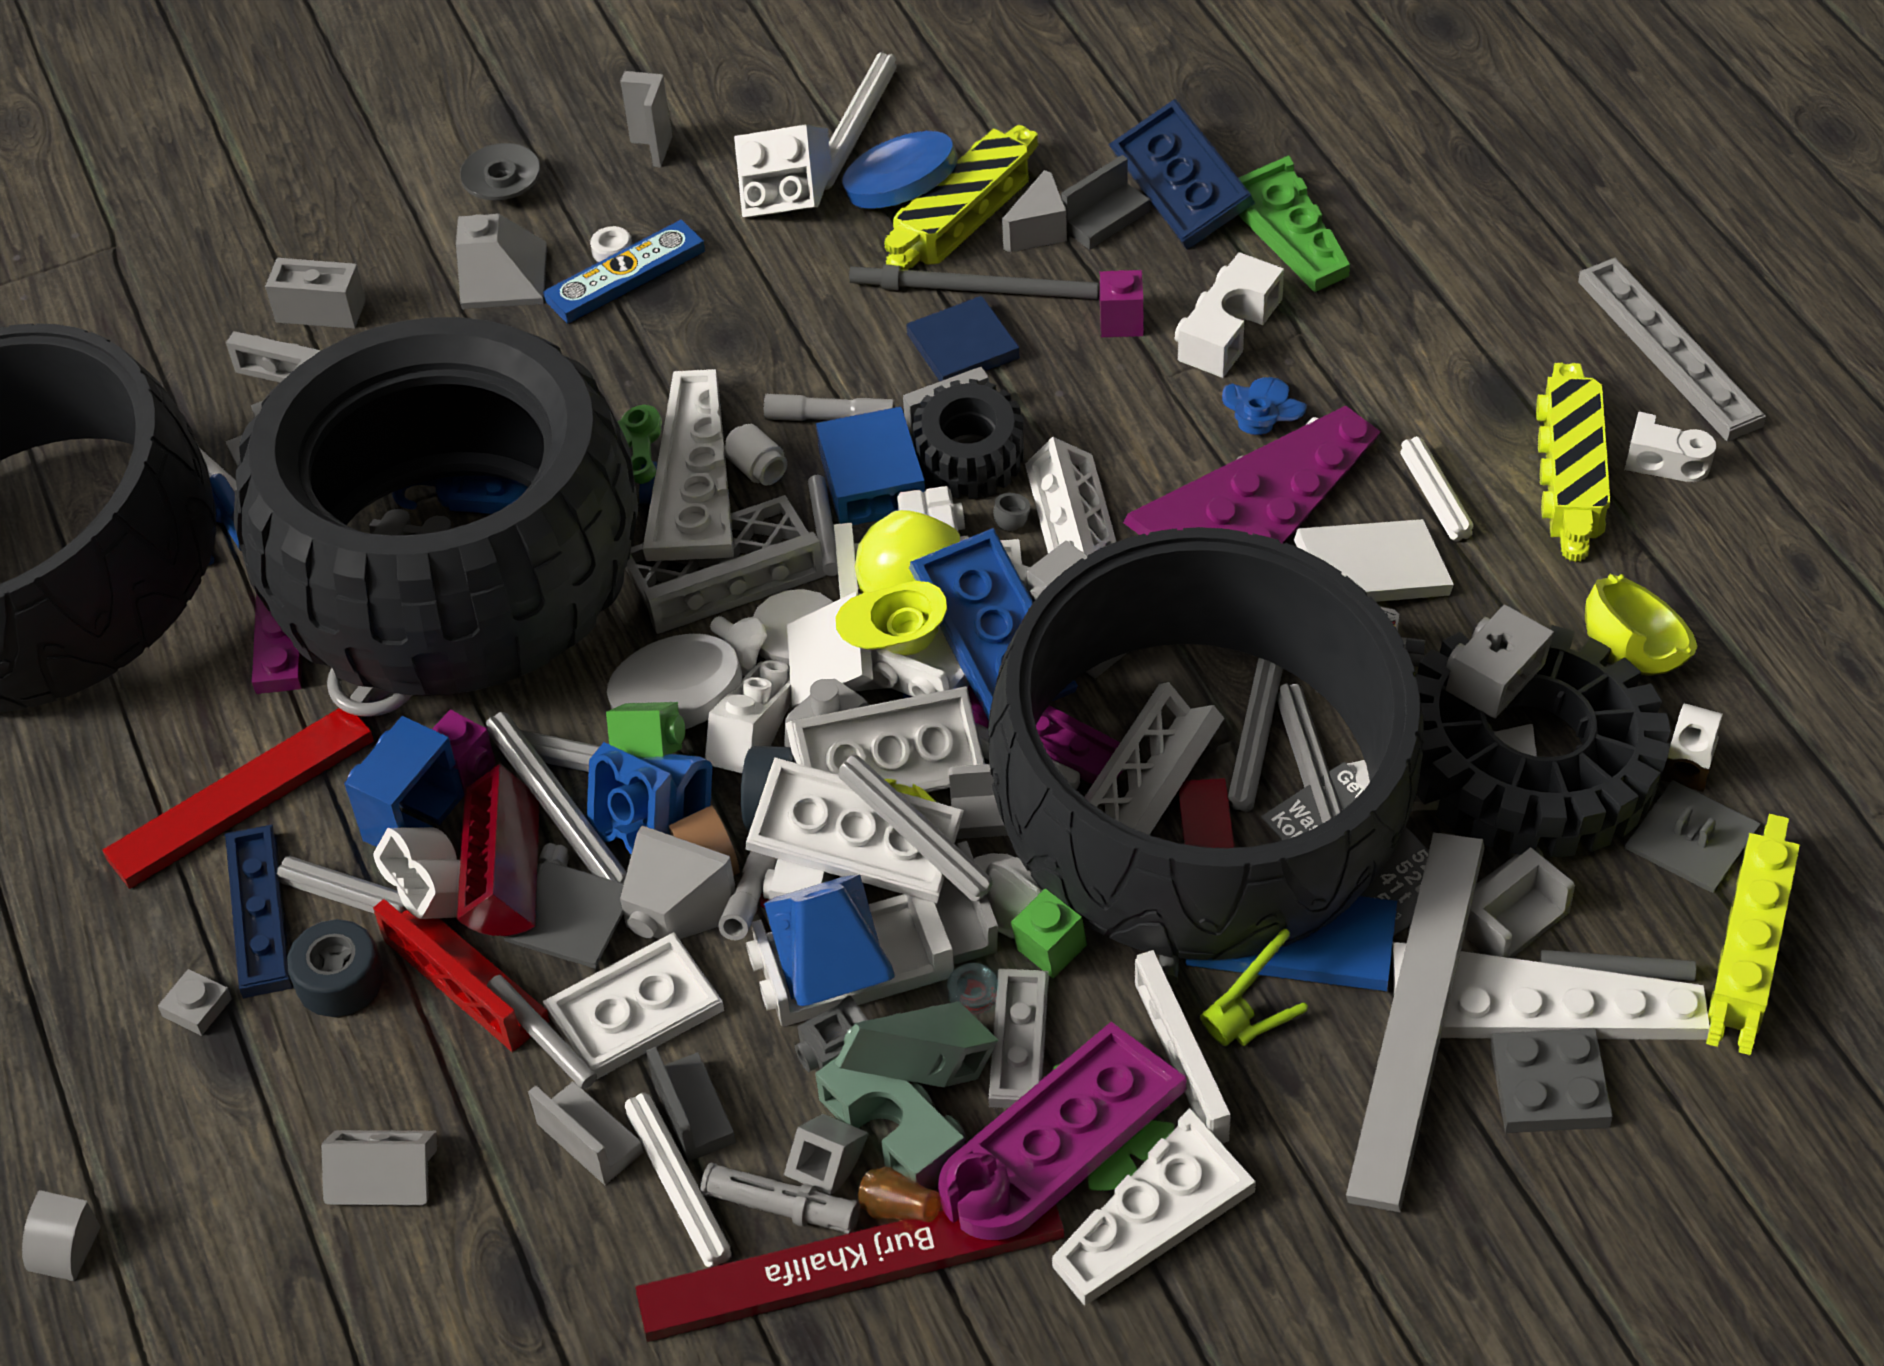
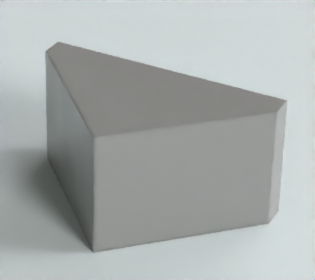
(1036, 217)

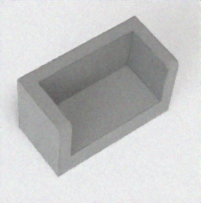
(315, 293)
(1518, 905)

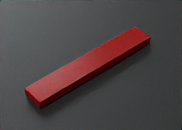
(236, 796)

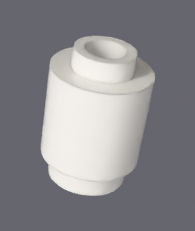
(755, 454)

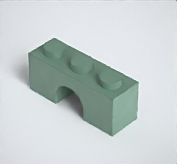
(923, 1136)

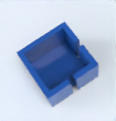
(406, 770)

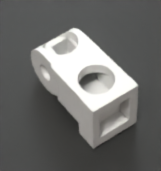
(1669, 451)

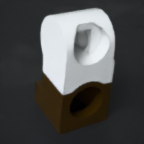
(1695, 743)

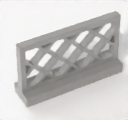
(734, 580)

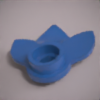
(1262, 404)

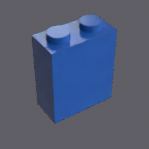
(868, 464)

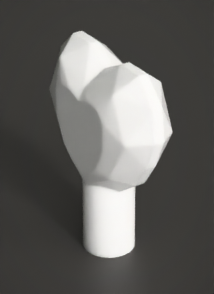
(744, 637)

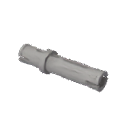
(795, 1202)

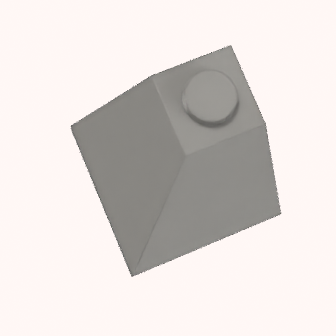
(499, 263)
(674, 886)

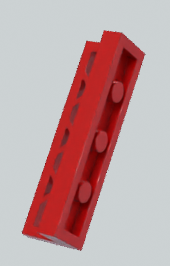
(455, 970)

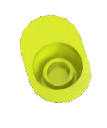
(893, 618)

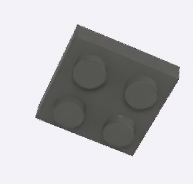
(1550, 1080)

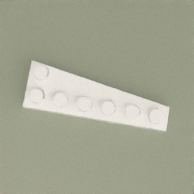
(690, 489)
(1525, 996)

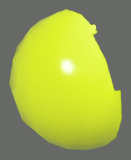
(896, 541)
(1637, 626)

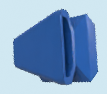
(644, 792)
(827, 940)

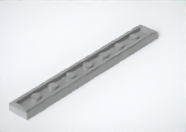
(1415, 1023)

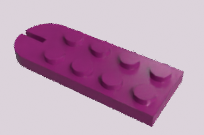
(1056, 1135)

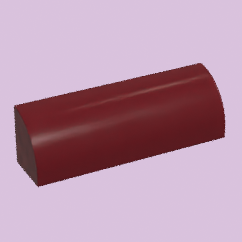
(499, 855)

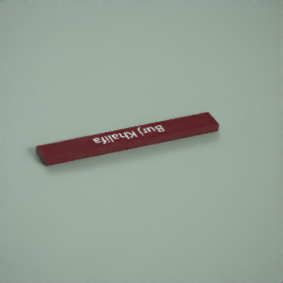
(821, 1271)

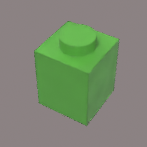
(646, 728)
(1049, 933)

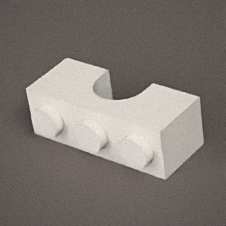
(1214, 330)

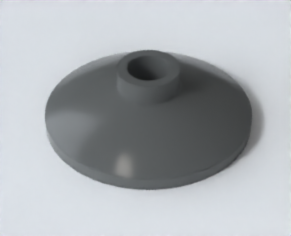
(500, 171)

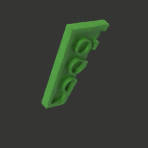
(1293, 225)

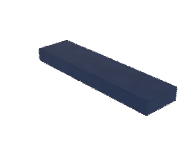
(257, 911)

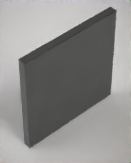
(1692, 836)
(572, 915)

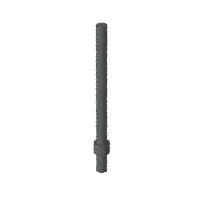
(892, 277)

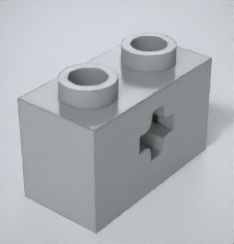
(1498, 660)

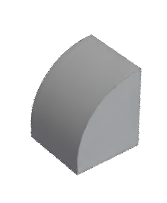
(825, 1153)
(58, 1235)

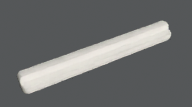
(678, 1180)

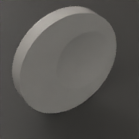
(679, 669)

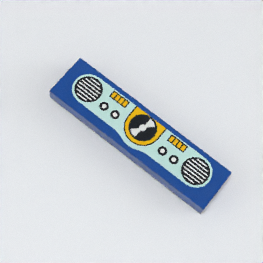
(624, 271)

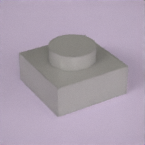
(194, 1002)

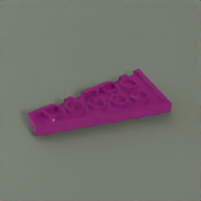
(1268, 488)

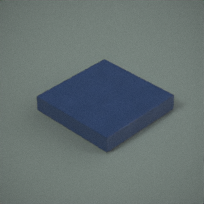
(962, 339)

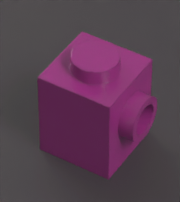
(1121, 303)
(469, 746)

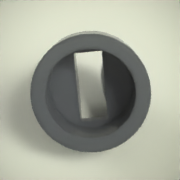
(1011, 511)

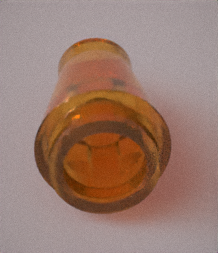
(894, 1196)

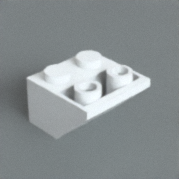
(782, 169)

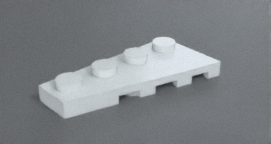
(1165, 1201)

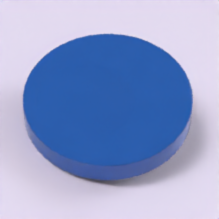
(900, 169)

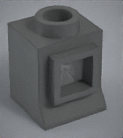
(824, 1035)

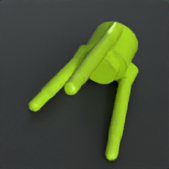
(1231, 1013)

